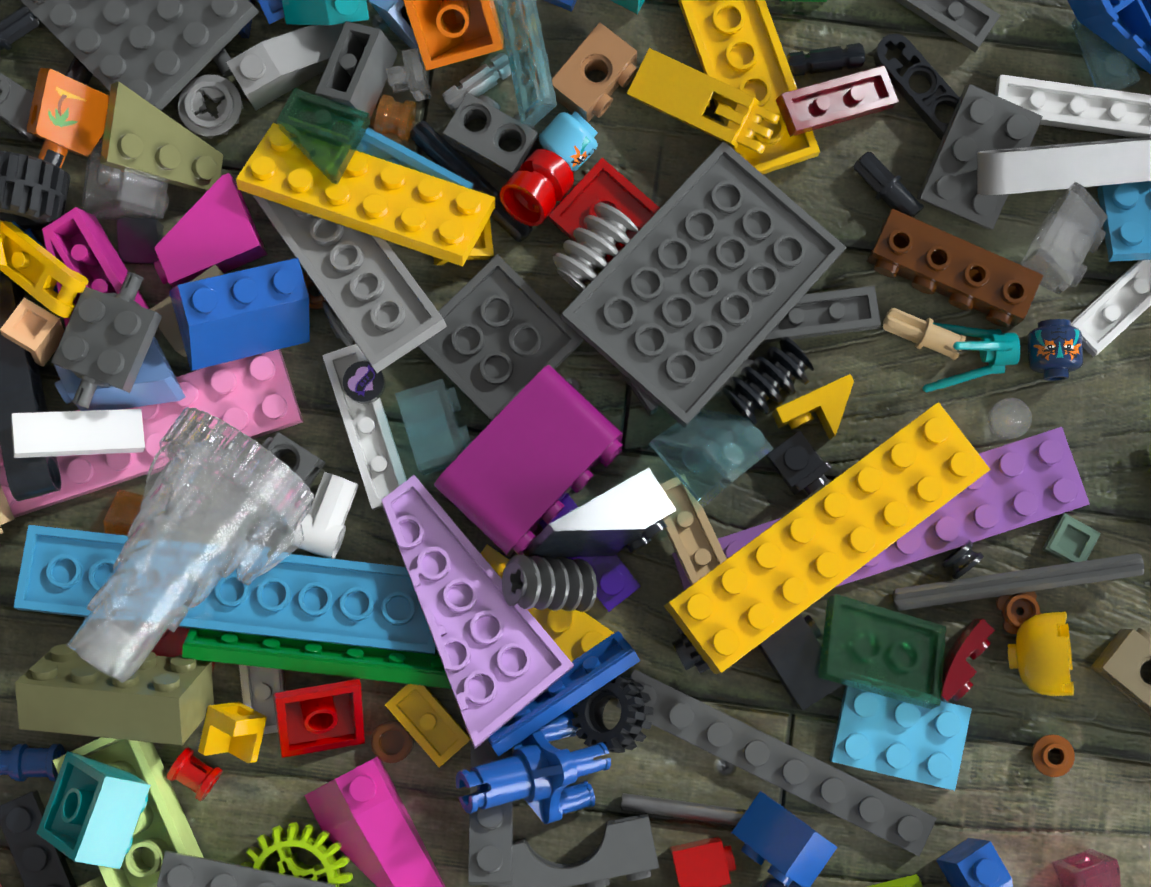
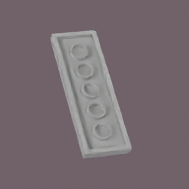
(360, 282)

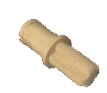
(922, 332)

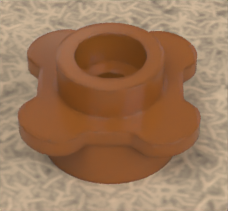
(1008, 606)

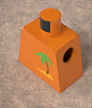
(66, 116)

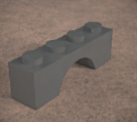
(624, 850)

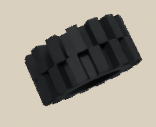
(631, 720)

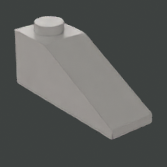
(284, 62)

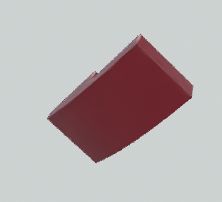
(956, 669)

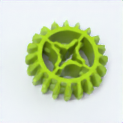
(291, 862)

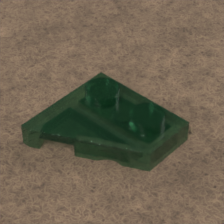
(323, 131)

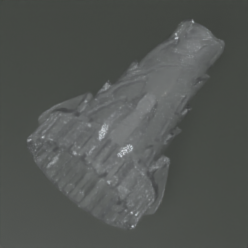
(205, 510)

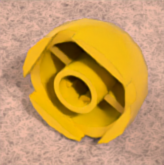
(1044, 654)

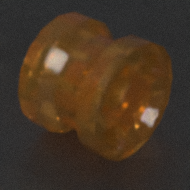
(395, 117)

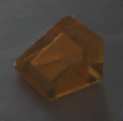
(122, 512)

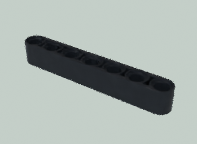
(21, 393)

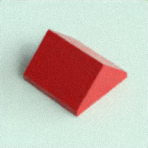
(319, 718)

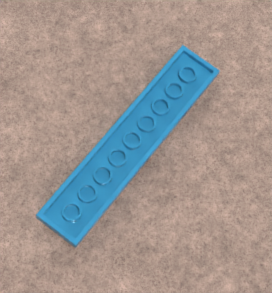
(294, 600)

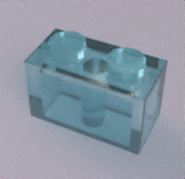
(433, 425)

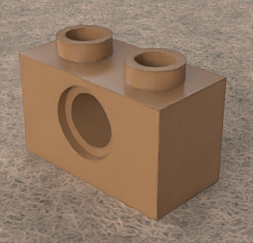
(601, 52)

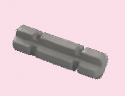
(478, 81)

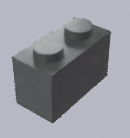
(357, 67)

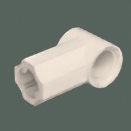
(325, 522)

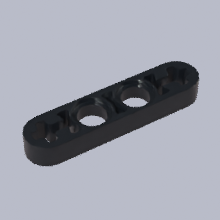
(922, 103)

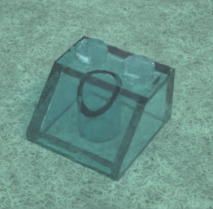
(711, 452)

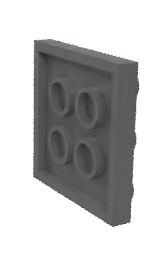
(498, 337)

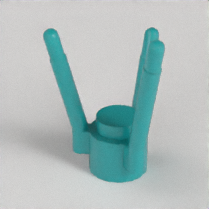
(995, 348)

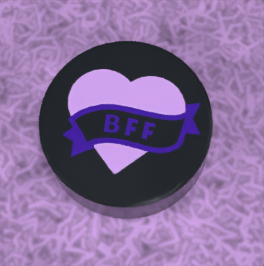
(363, 382)

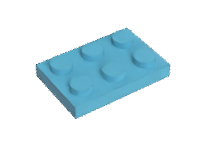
(901, 738)

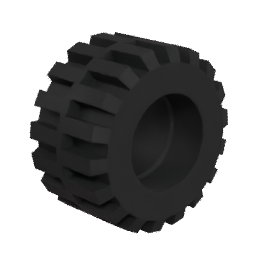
(31, 190)

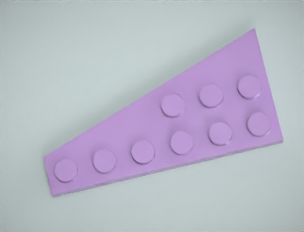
(489, 650)

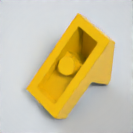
(826, 401)

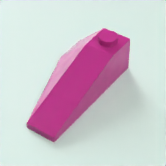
(374, 827)

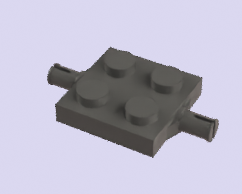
(107, 339)

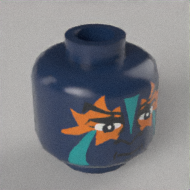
(1055, 349)

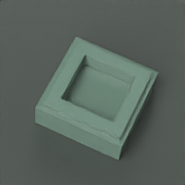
(1071, 540)

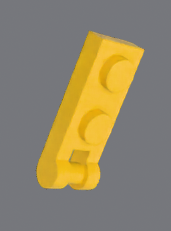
(39, 271)

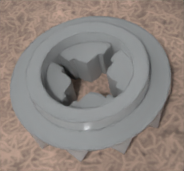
(192, 104)

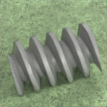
(593, 245)

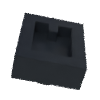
(799, 464)

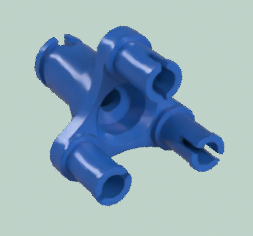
(537, 774)

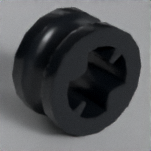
(962, 560)

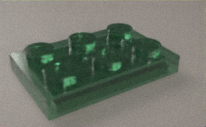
(882, 651)

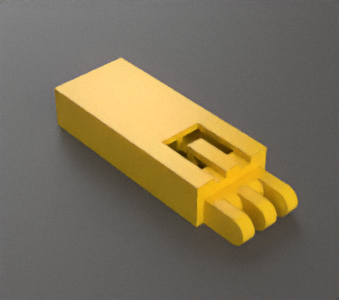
(687, 93)

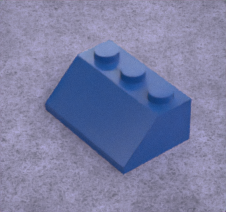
(242, 313)

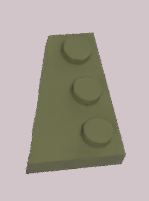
(154, 145)

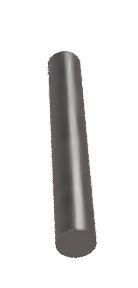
(681, 809)

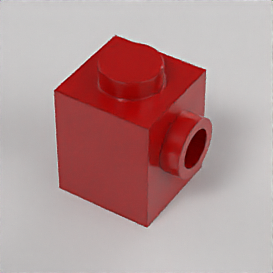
(703, 863)

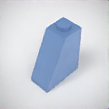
(152, 385)

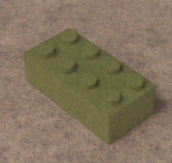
(155, 705)

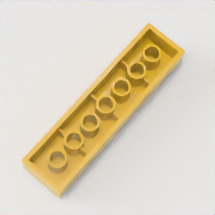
(826, 538)

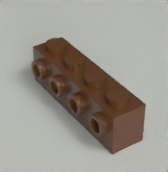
(954, 269)

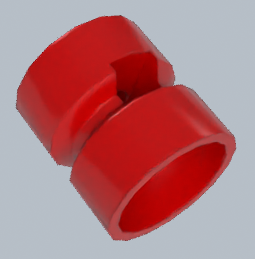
(537, 187)

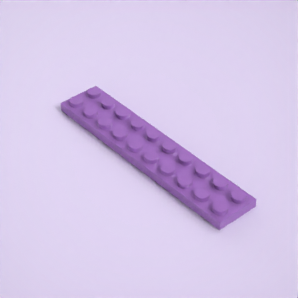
(1025, 485)

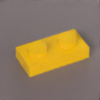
(428, 722)

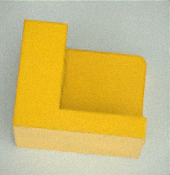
(233, 730)

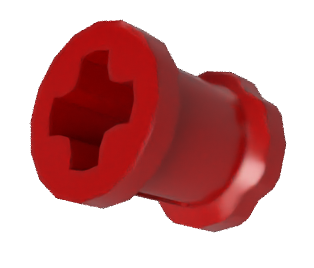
(194, 774)

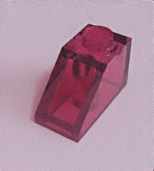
(1088, 870)

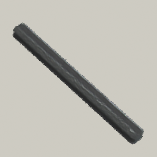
(1018, 581)

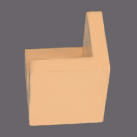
(34, 330)

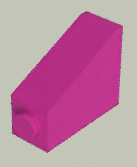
(210, 234)

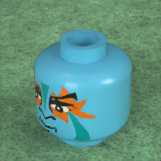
(570, 138)

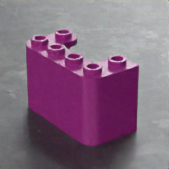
(529, 461)

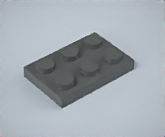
(977, 125)

